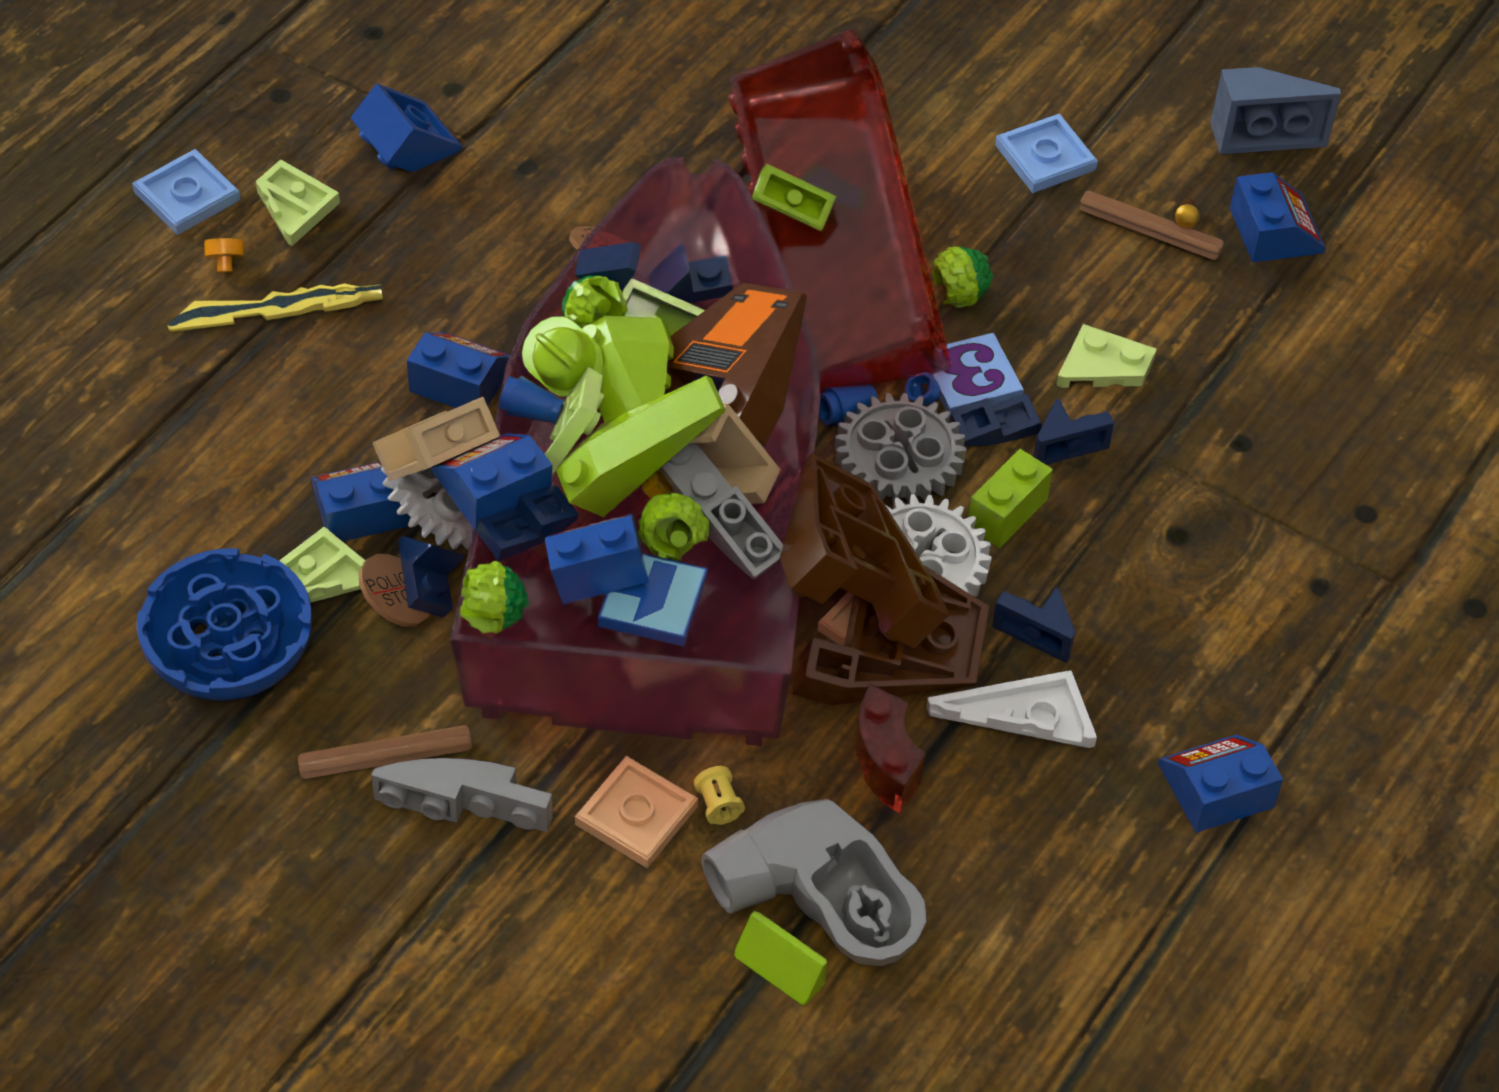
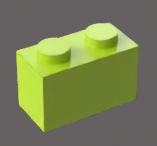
(1010, 497)

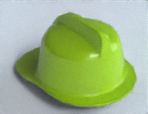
(560, 353)

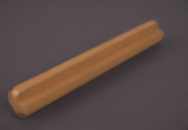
(1151, 225)
(384, 752)

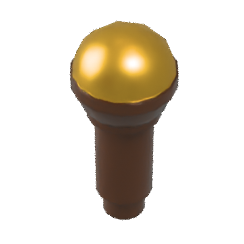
(1187, 214)

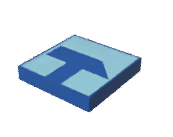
(658, 608)

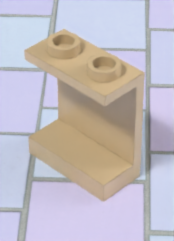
(436, 439)
(738, 456)

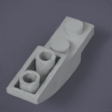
(732, 519)
(448, 785)

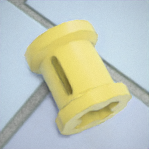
(709, 791)

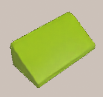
(793, 197)
(781, 959)

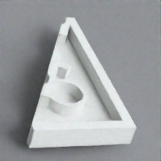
(1034, 707)

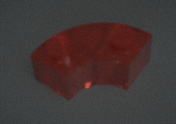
(885, 751)

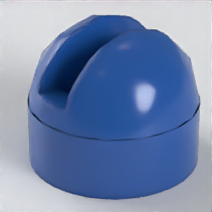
(914, 388)

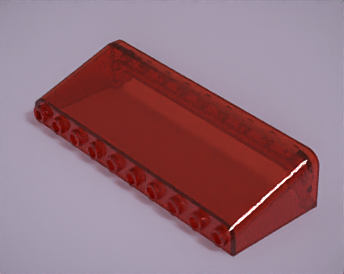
(866, 271)

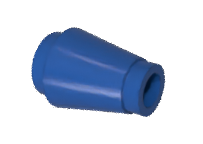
(839, 400)
(529, 401)

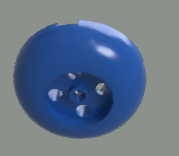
(214, 591)

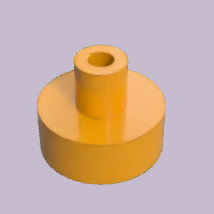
(224, 251)

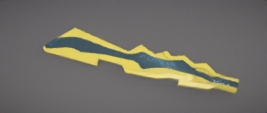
(274, 306)

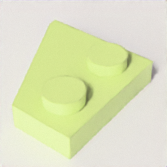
(295, 199)
(1106, 360)
(576, 417)
(325, 566)

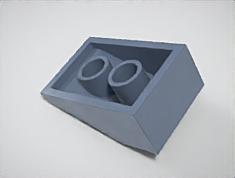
(1271, 111)

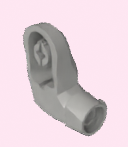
(830, 870)

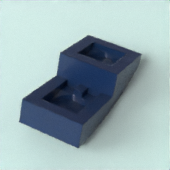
(997, 423)
(526, 526)

